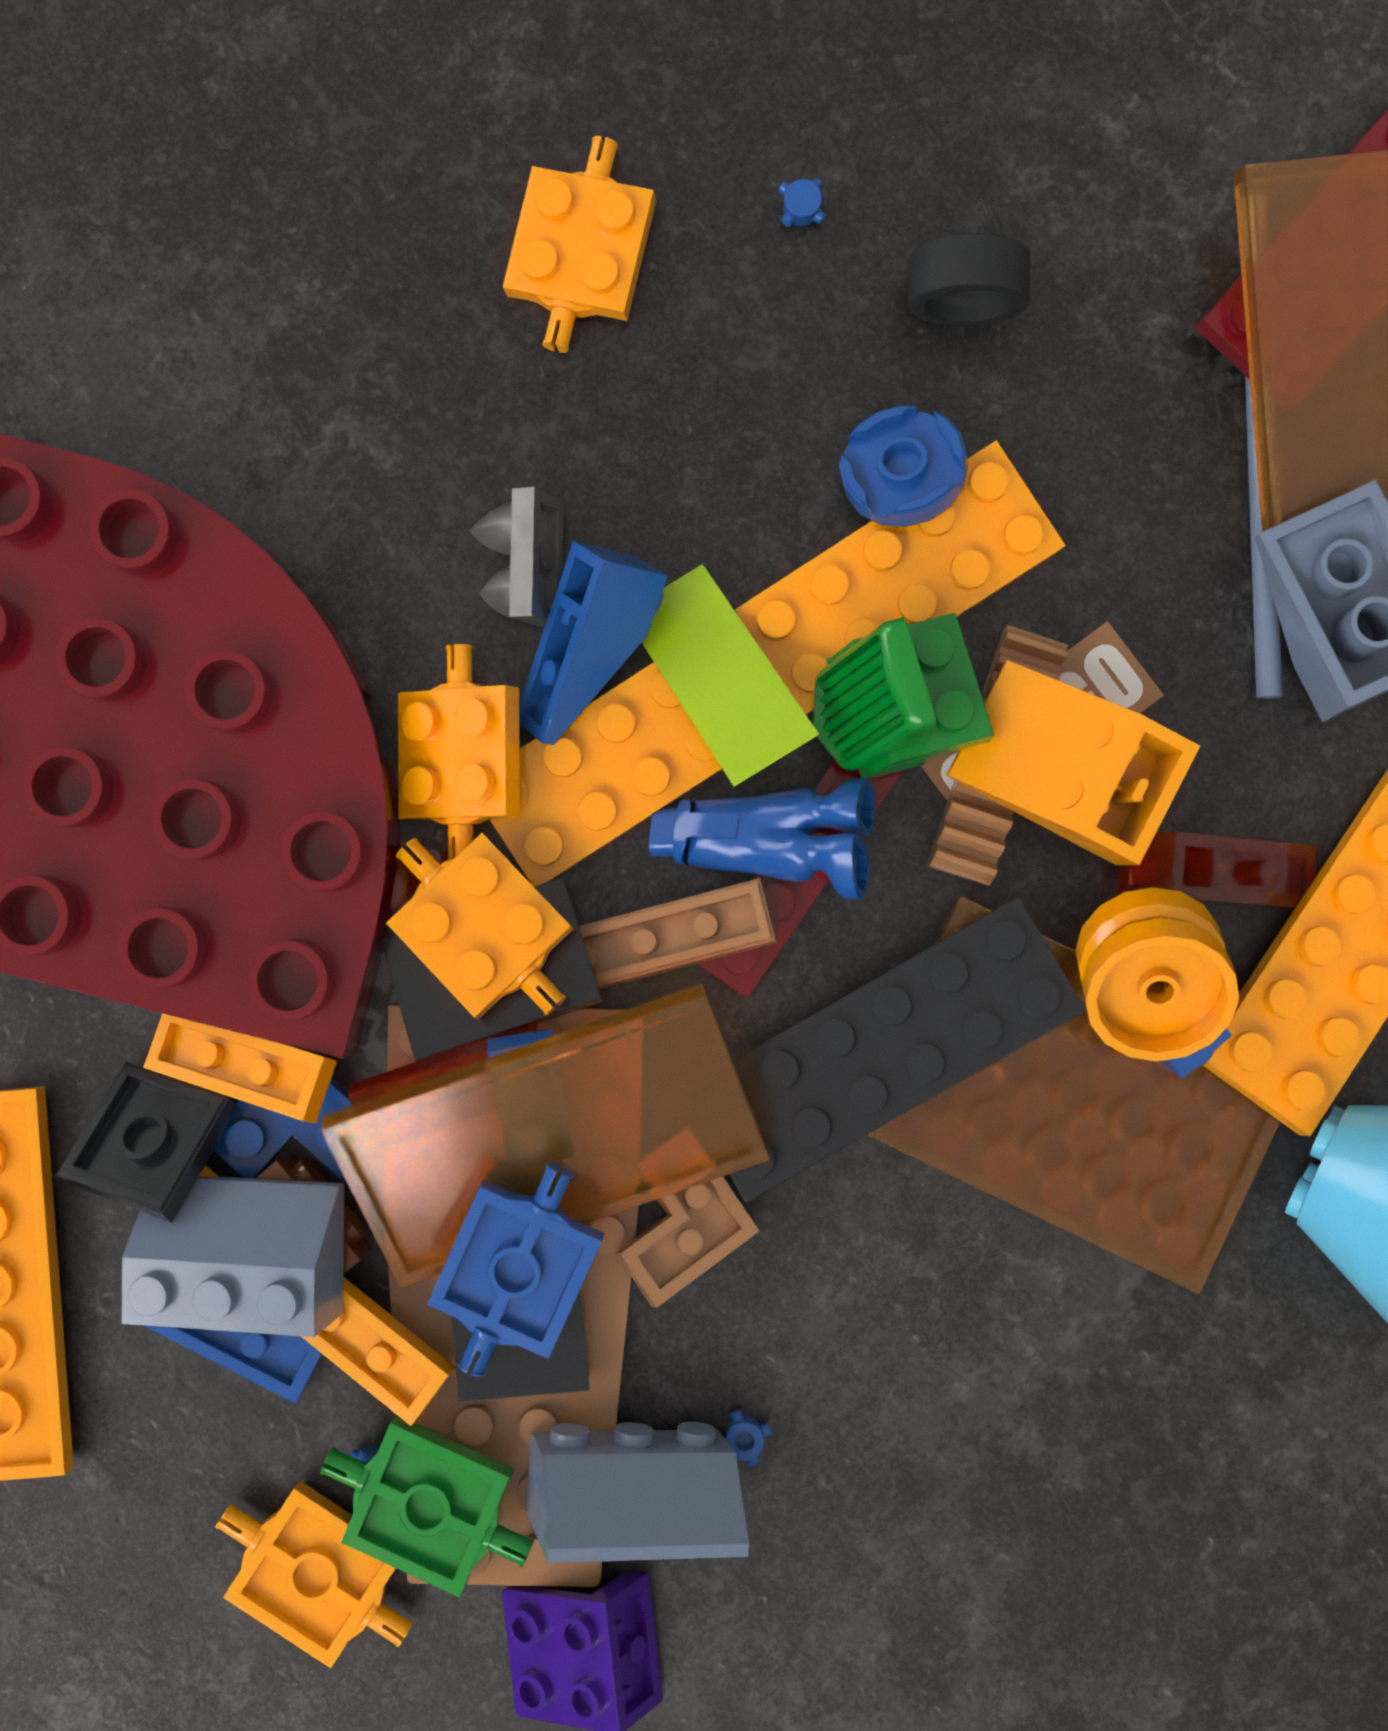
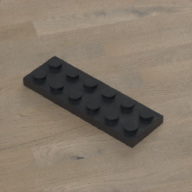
(901, 1042)

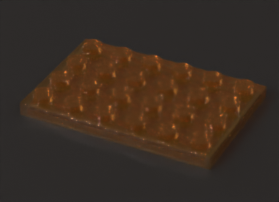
(1097, 1140)

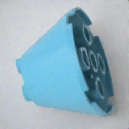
(1346, 1198)

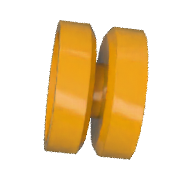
(1156, 974)

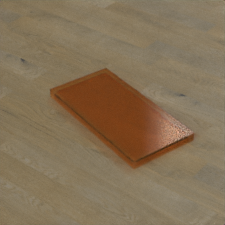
(1316, 326)
(621, 1102)

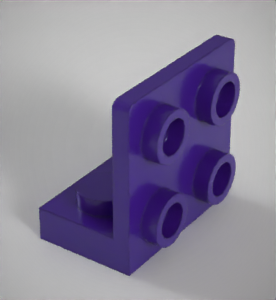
(584, 1655)

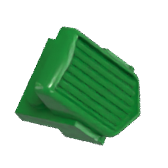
(899, 698)

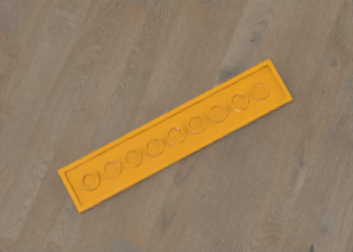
(638, 743)

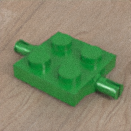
(427, 1506)

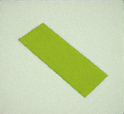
(724, 678)

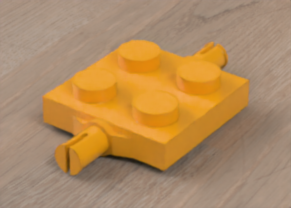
(579, 243)
(459, 752)
(480, 926)
(306, 1580)

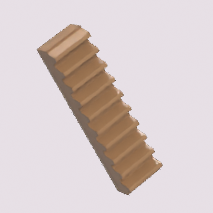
(972, 825)

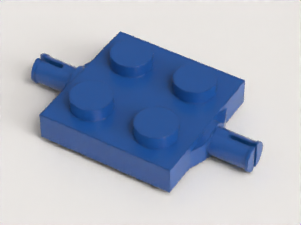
(515, 1269)

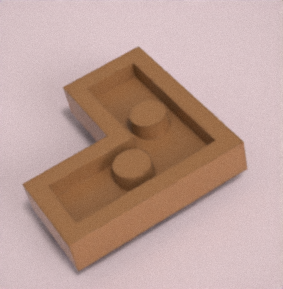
(695, 1234)

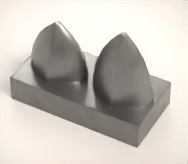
(532, 535)

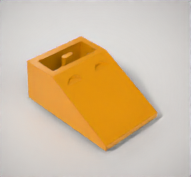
(1076, 764)

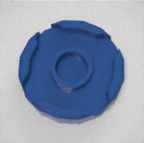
(903, 466)

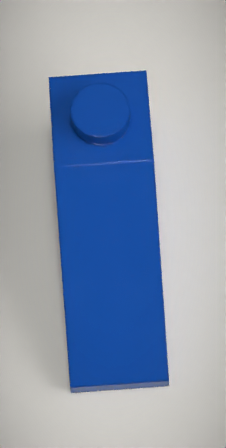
(591, 630)

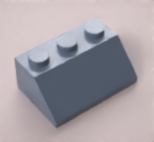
(240, 1259)
(635, 1493)

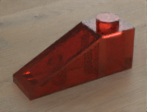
(1224, 869)

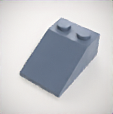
(1333, 596)

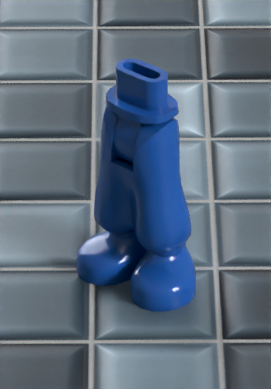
(774, 834)

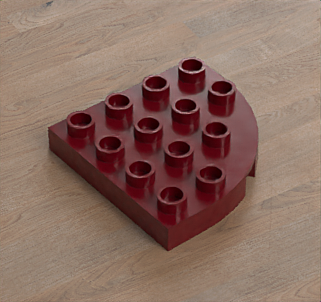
(181, 764)

